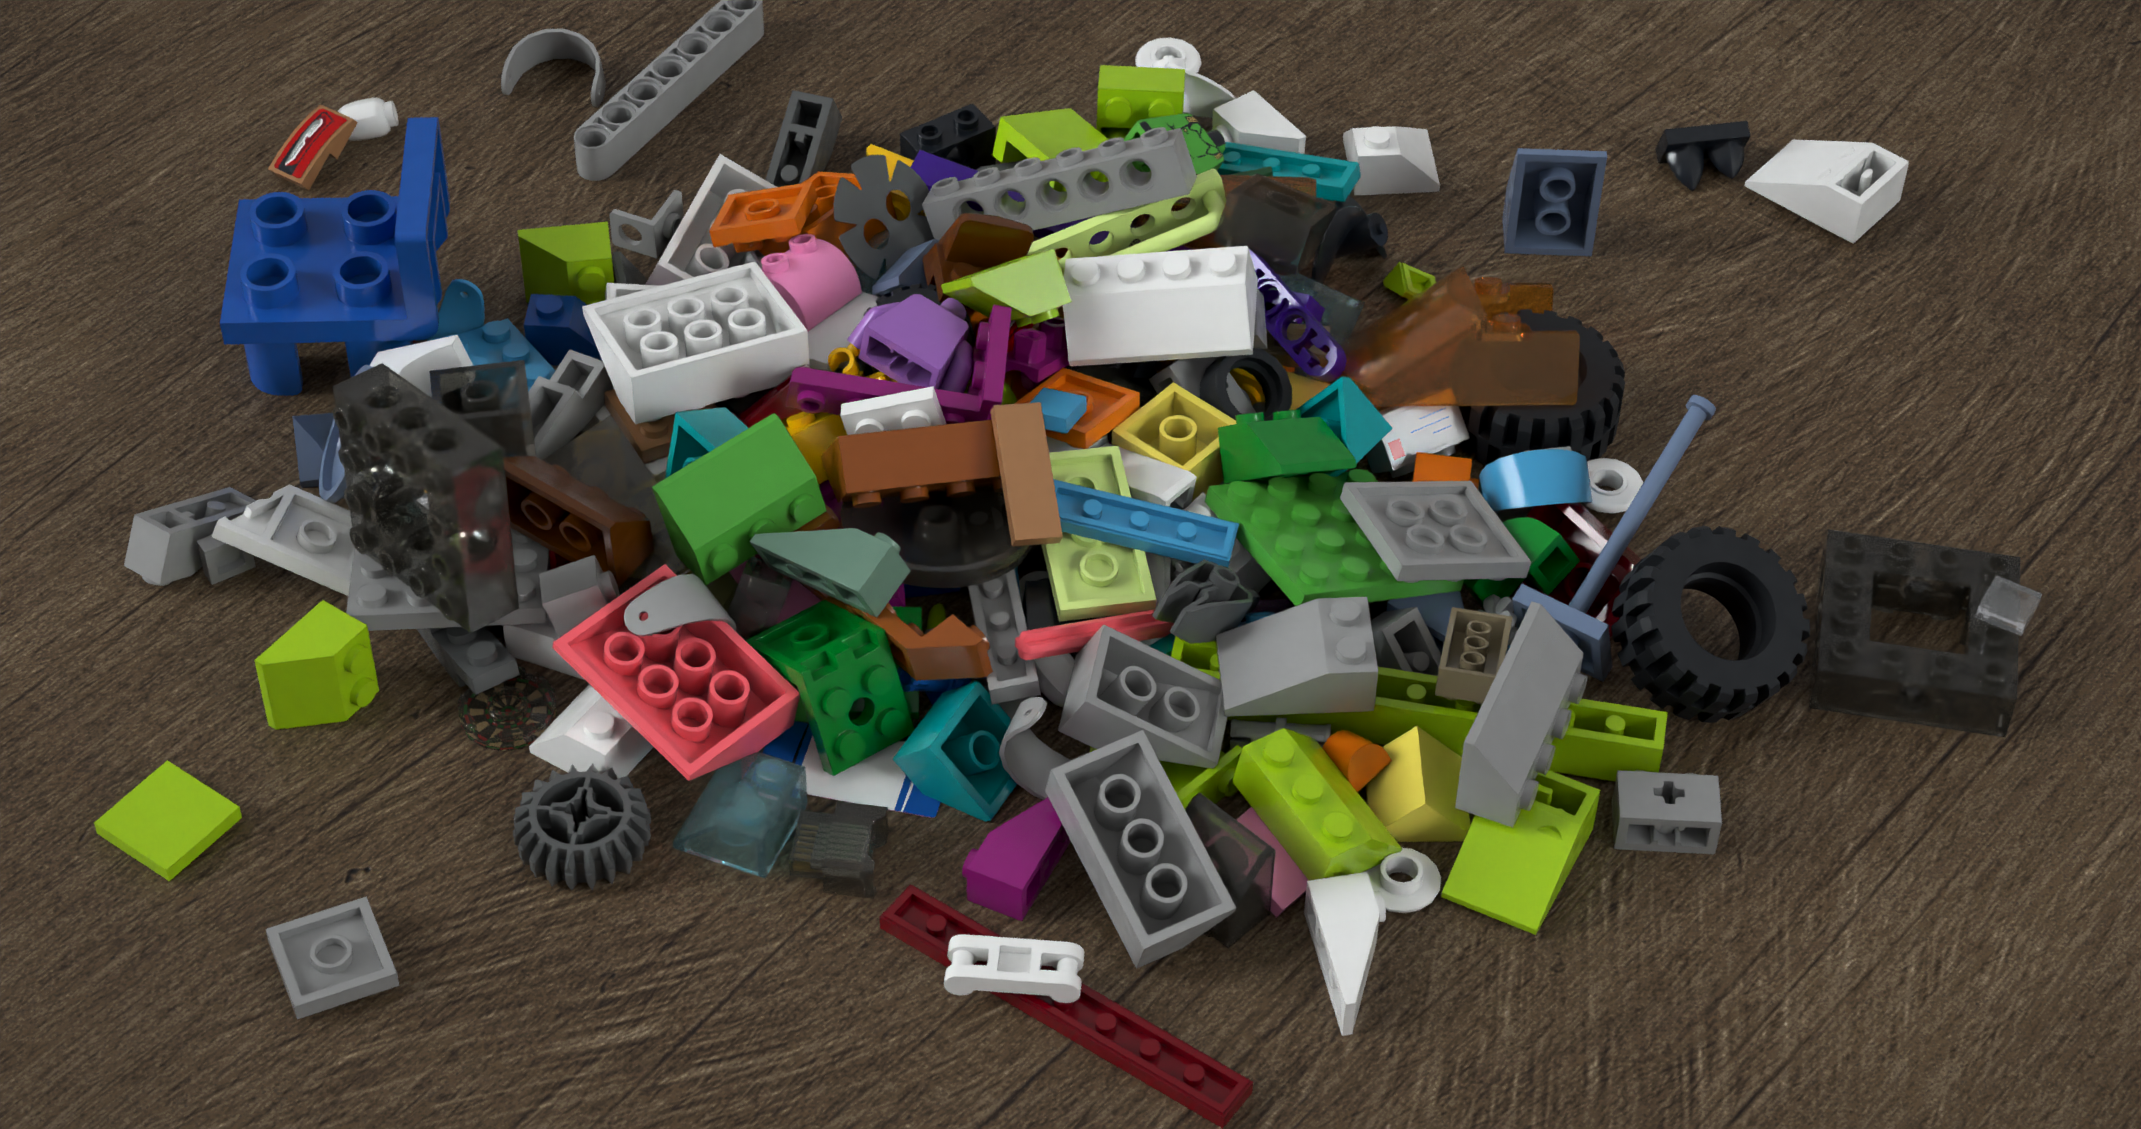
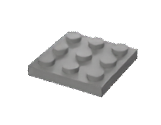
(1435, 530)

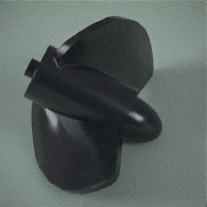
(1348, 234)

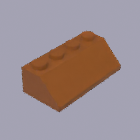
(913, 463)

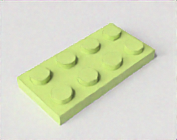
(1089, 574)

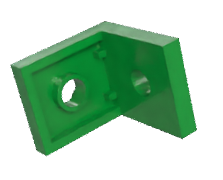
(833, 663)

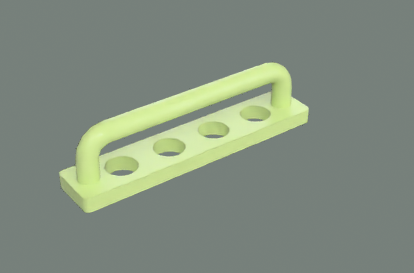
(1161, 232)

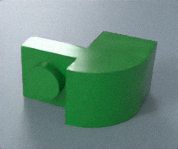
(1549, 558)

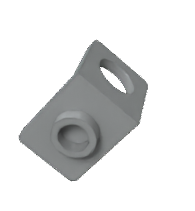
(654, 232)

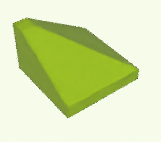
(1408, 280)

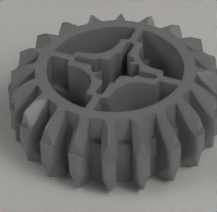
(582, 827)

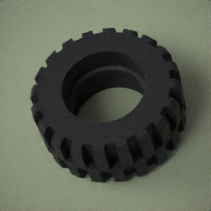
(1584, 426)
(1753, 592)

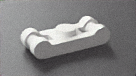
(1014, 966)

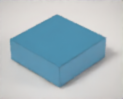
(1060, 409)

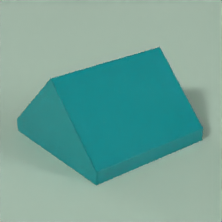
(1348, 416)

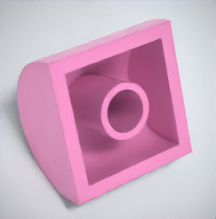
(812, 278)

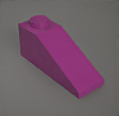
(1016, 861)

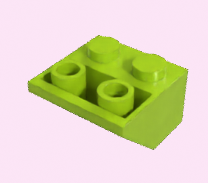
(1136, 94)

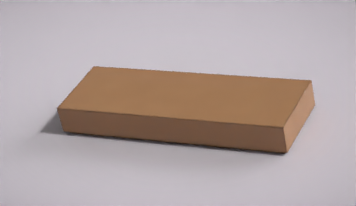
(1026, 474)

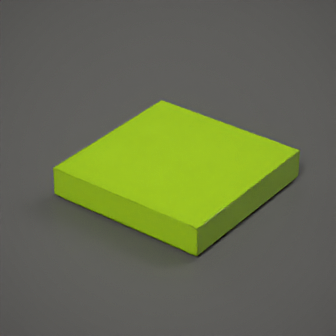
(168, 820)

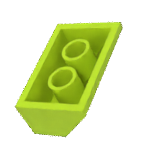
(1311, 806)

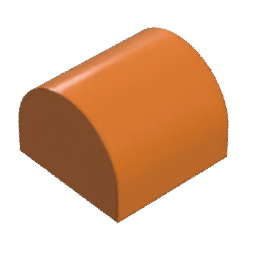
(1356, 757)

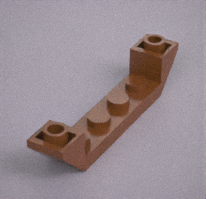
(943, 653)

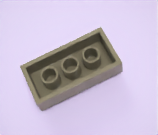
(1472, 654)

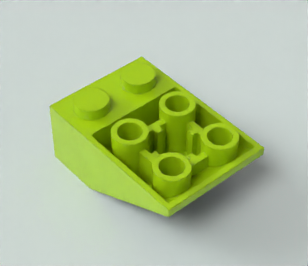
(1522, 868)

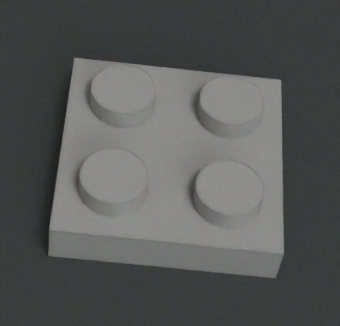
(332, 957)

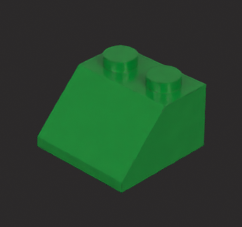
(1280, 447)

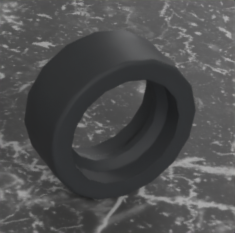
(1263, 367)

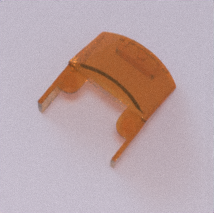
(1452, 354)

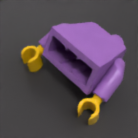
(912, 343)

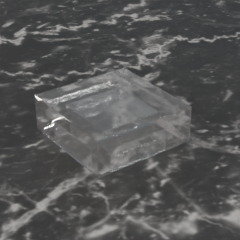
(2008, 605)

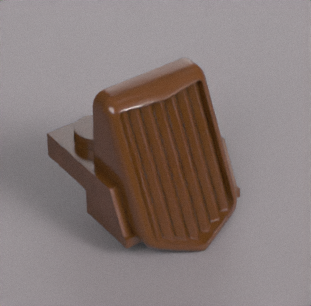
(975, 245)

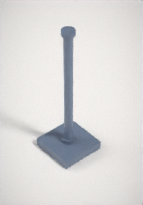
(1586, 631)

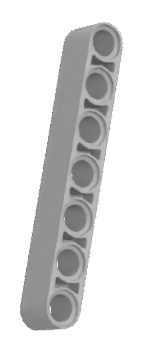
(666, 87)

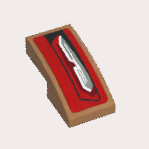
(310, 144)

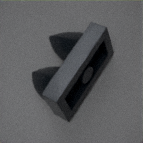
(1689, 146)

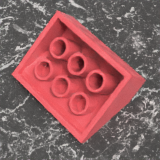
(686, 690)

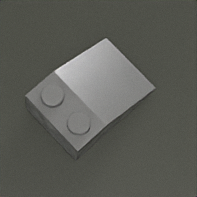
(1301, 661)
(1130, 688)

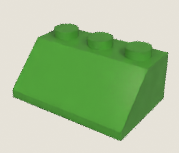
(734, 492)

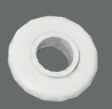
(1161, 47)
(1616, 475)
(1410, 895)

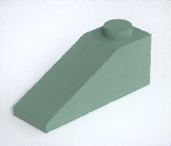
(838, 562)

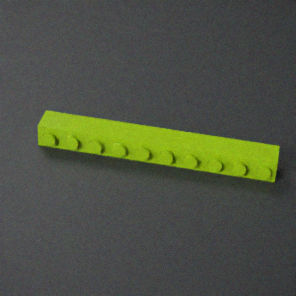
(1596, 743)

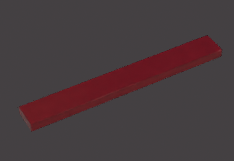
(1090, 1021)

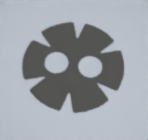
(859, 206)

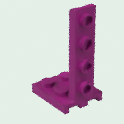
(825, 391)

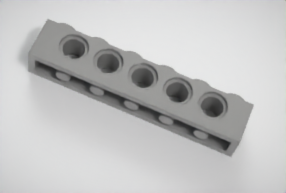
(1162, 150)

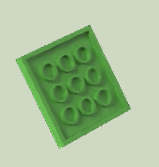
(1311, 540)

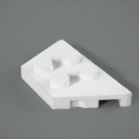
(296, 534)

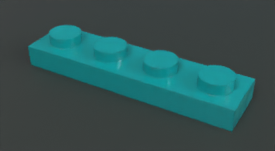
(1333, 176)

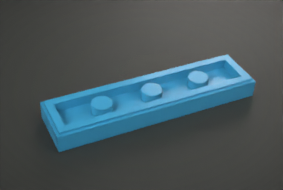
(1144, 525)

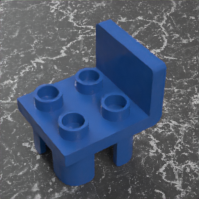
(339, 268)

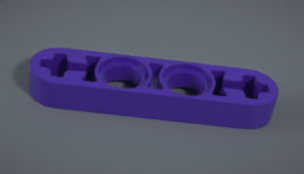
(1288, 309)

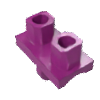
(1039, 352)

